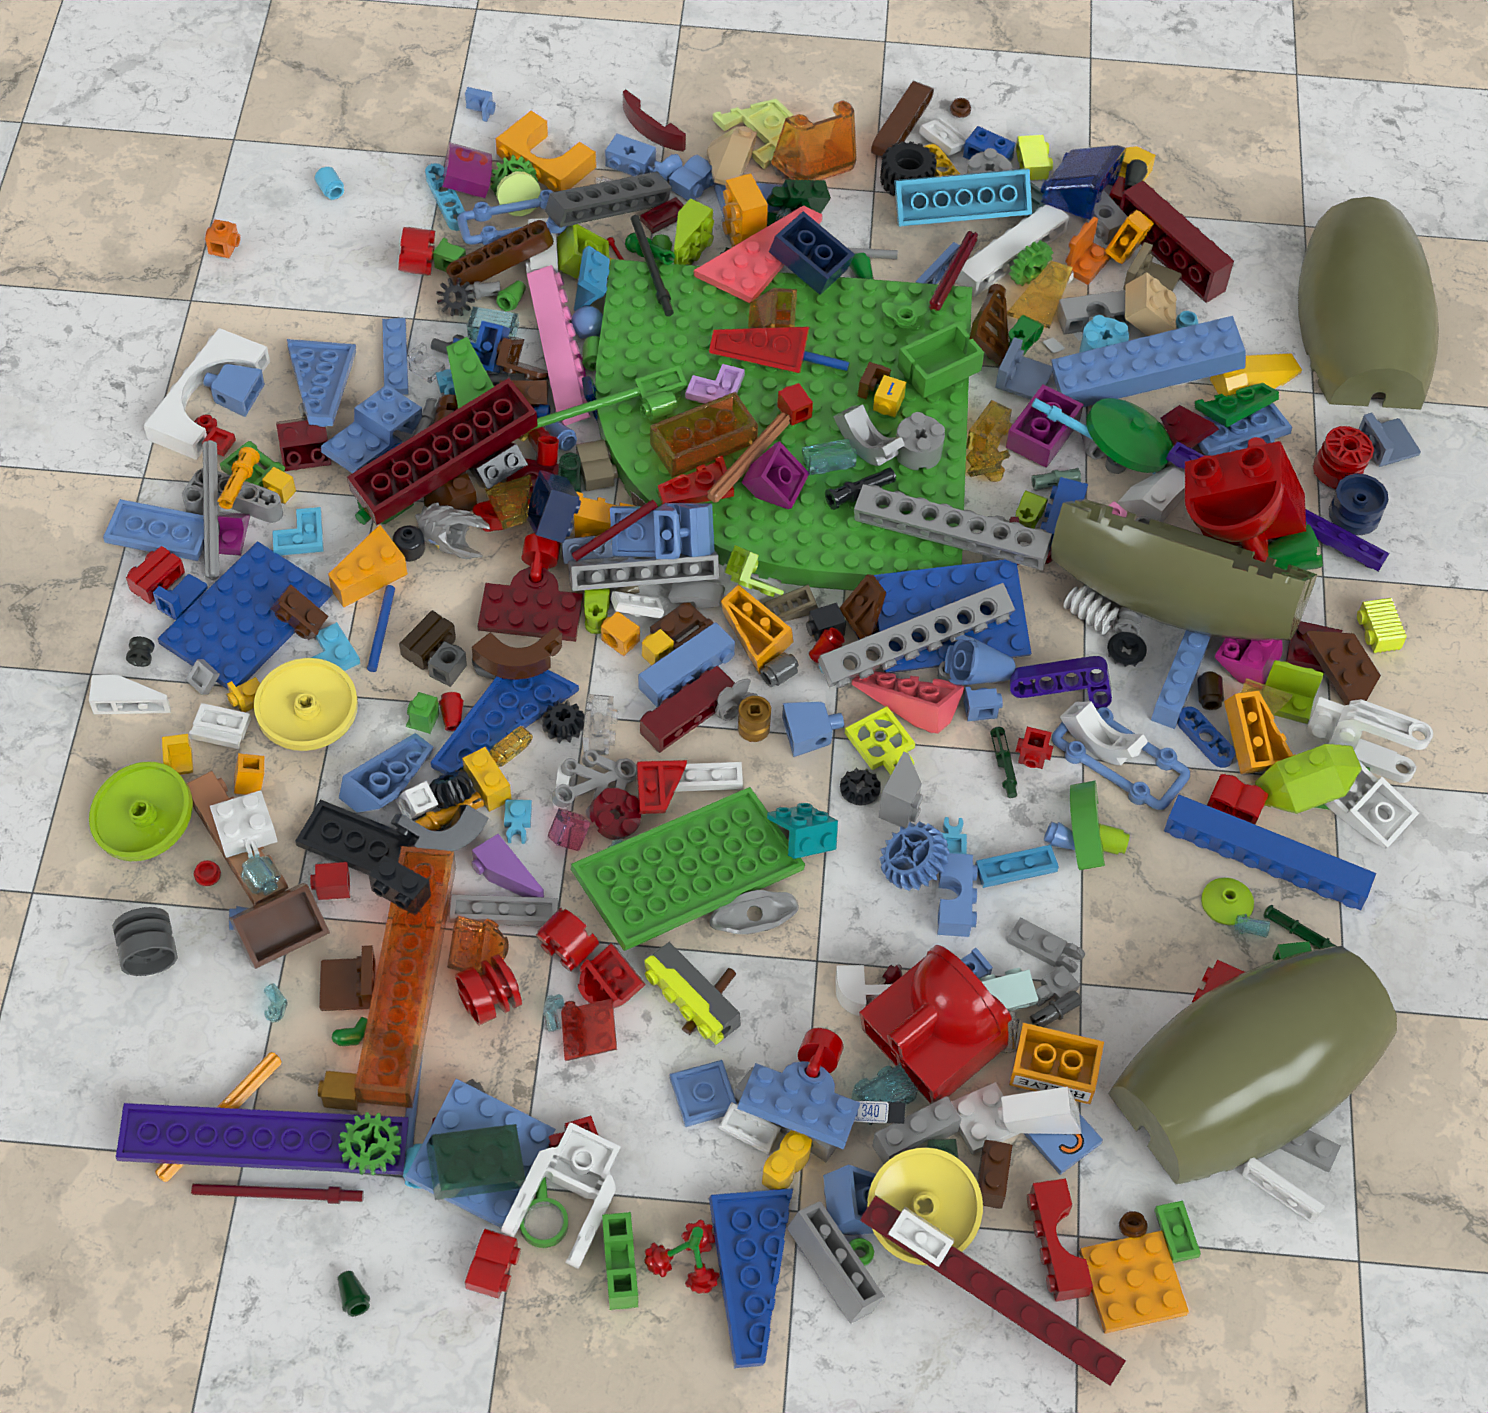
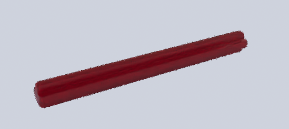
(953, 271)

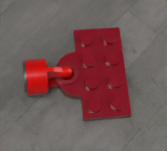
(533, 599)

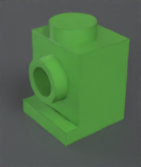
(446, 253)
(423, 712)

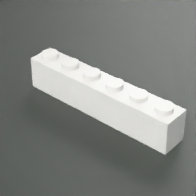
(996, 259)

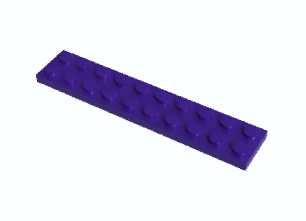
(243, 1138)

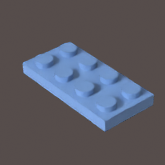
(152, 526)

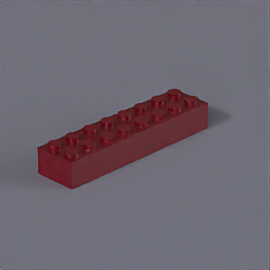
(442, 451)

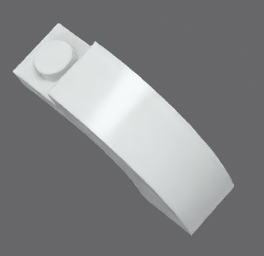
(1098, 737)

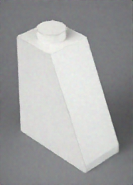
(1041, 1112)

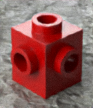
(1034, 748)

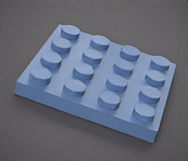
(473, 1109)

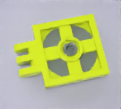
(880, 739)

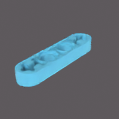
(444, 197)

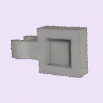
(1056, 985)

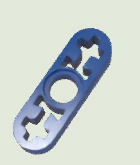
(1204, 726)

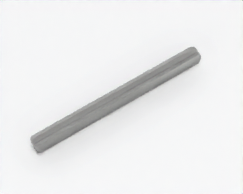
(210, 509)

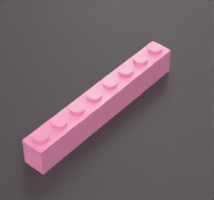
(557, 340)

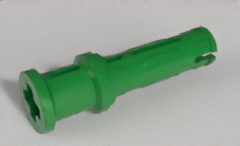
(659, 253)

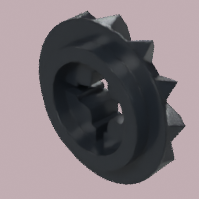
(1129, 641)
(867, 794)

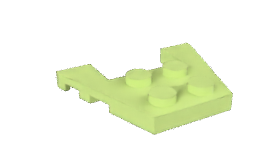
(762, 117)

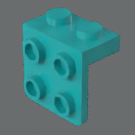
(808, 828)

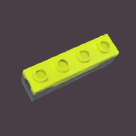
(692, 993)

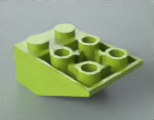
(693, 232)

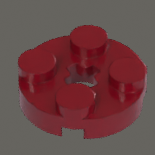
(625, 804)

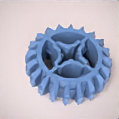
(914, 856)

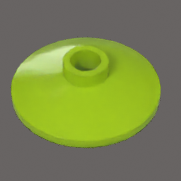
(1220, 907)

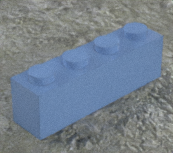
(686, 664)
(1180, 679)

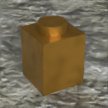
(338, 1090)

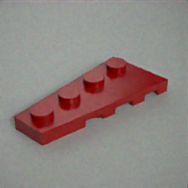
(765, 346)

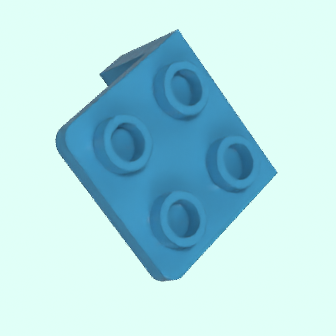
(592, 277)

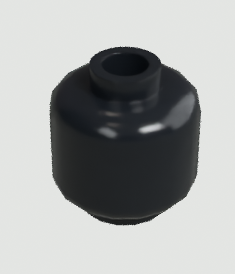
(410, 542)

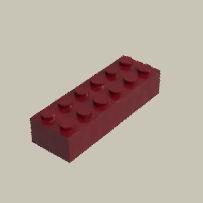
(1180, 243)

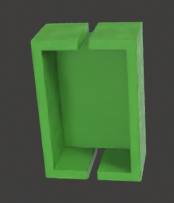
(940, 359)

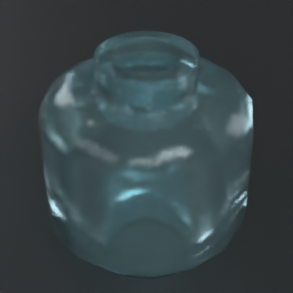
(260, 875)

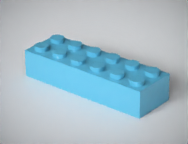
(963, 197)

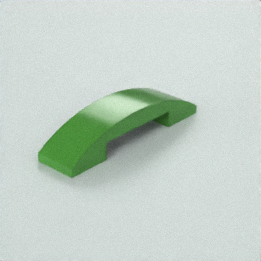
(1086, 825)

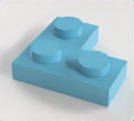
(304, 539)
(336, 647)

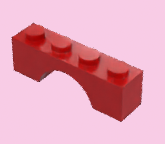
(1068, 1274)

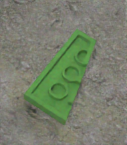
(467, 372)

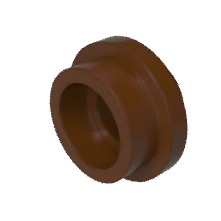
(960, 107)
(1133, 1224)

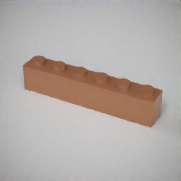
(209, 791)

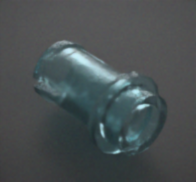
(1252, 926)

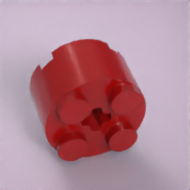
(416, 250)
(567, 937)

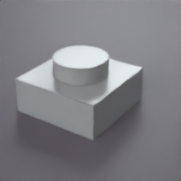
(202, 677)

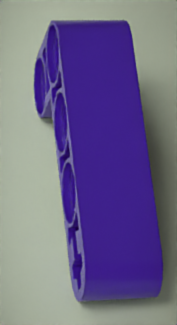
(1061, 683)

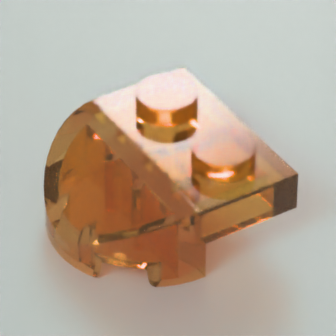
(474, 943)

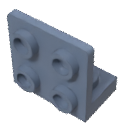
(1021, 374)
(1389, 440)

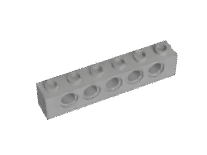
(639, 571)

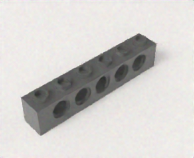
(607, 199)

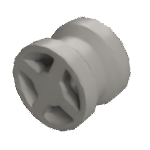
(1127, 621)

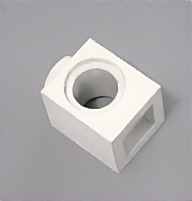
(416, 801)

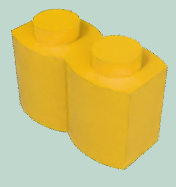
(788, 1160)

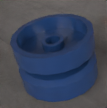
(1358, 504)

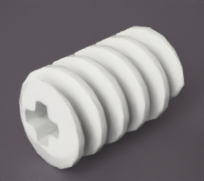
(1091, 609)

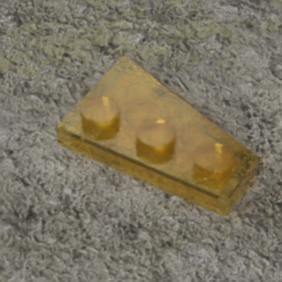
(1043, 295)
(510, 501)

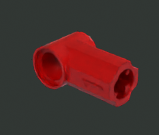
(545, 446)

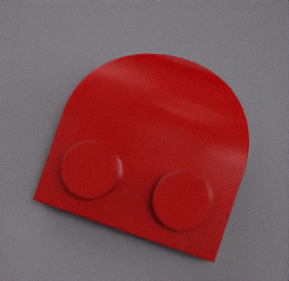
(609, 978)

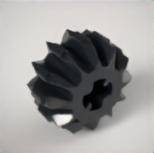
(455, 288)
(563, 721)
(452, 788)

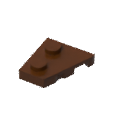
(864, 606)

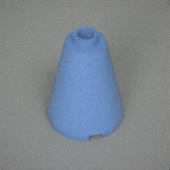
(977, 663)

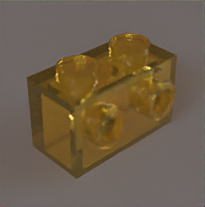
(989, 426)

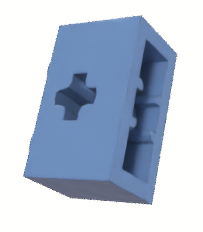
(629, 155)

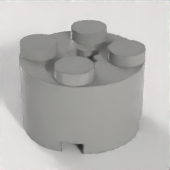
(988, 161)
(922, 441)

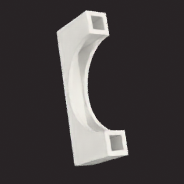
(169, 422)

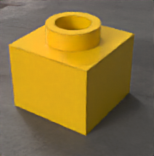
(280, 483)
(656, 646)

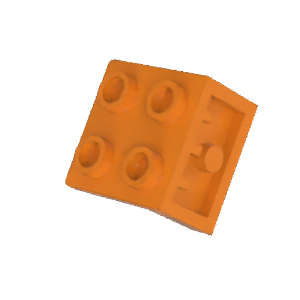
(1085, 255)

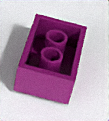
(1038, 436)

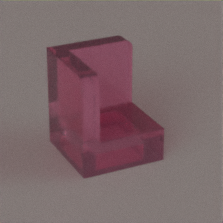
(568, 829)

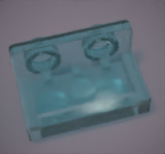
(829, 457)

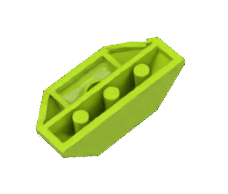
(1310, 778)

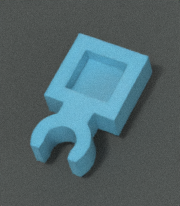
(445, 382)
(517, 818)
(956, 842)

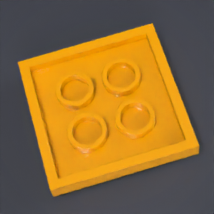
(1134, 1282)

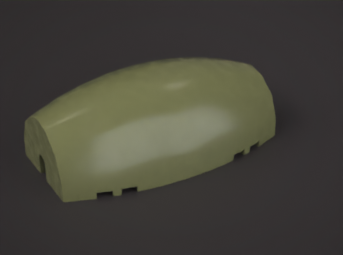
(1368, 306)
(1179, 575)
(1257, 1061)

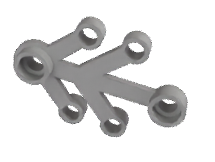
(597, 780)

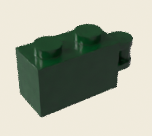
(795, 191)

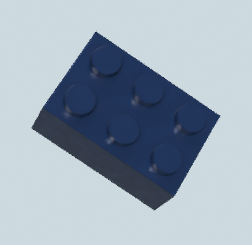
(811, 252)
(552, 506)

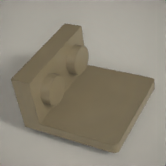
(1143, 264)

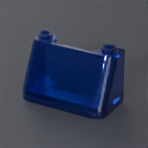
(1082, 178)

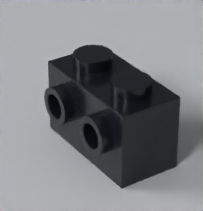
(399, 885)

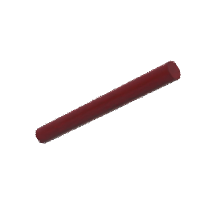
(614, 530)

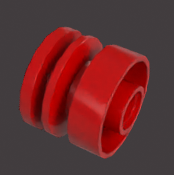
(1342, 454)
(484, 991)

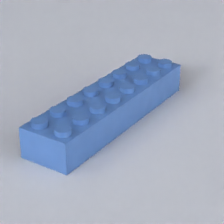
(1151, 362)

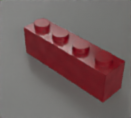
(684, 710)

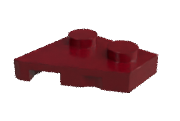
(1187, 426)

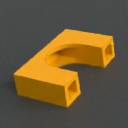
(554, 173)

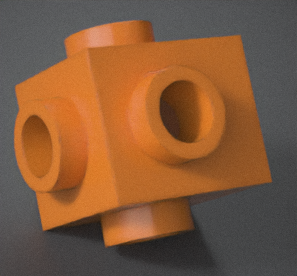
(222, 238)

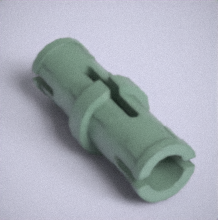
(1049, 479)

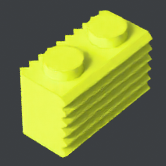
(1033, 155)
(1381, 625)

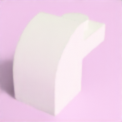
(851, 988)

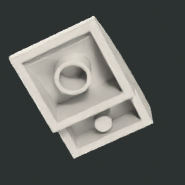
(1374, 809)

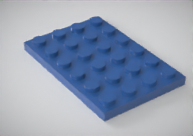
(925, 590)
(234, 620)

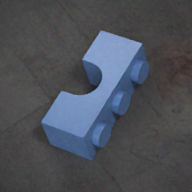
(956, 915)

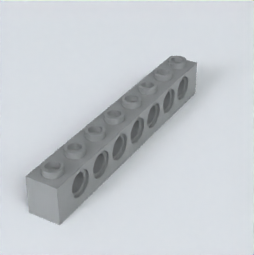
(961, 536)
(995, 598)

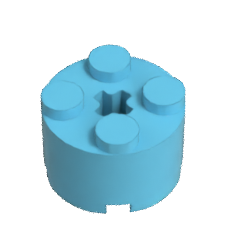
(1103, 332)

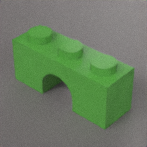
(620, 1261)

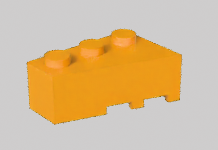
(593, 516)
(1254, 733)

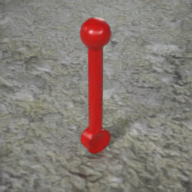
(611, 243)

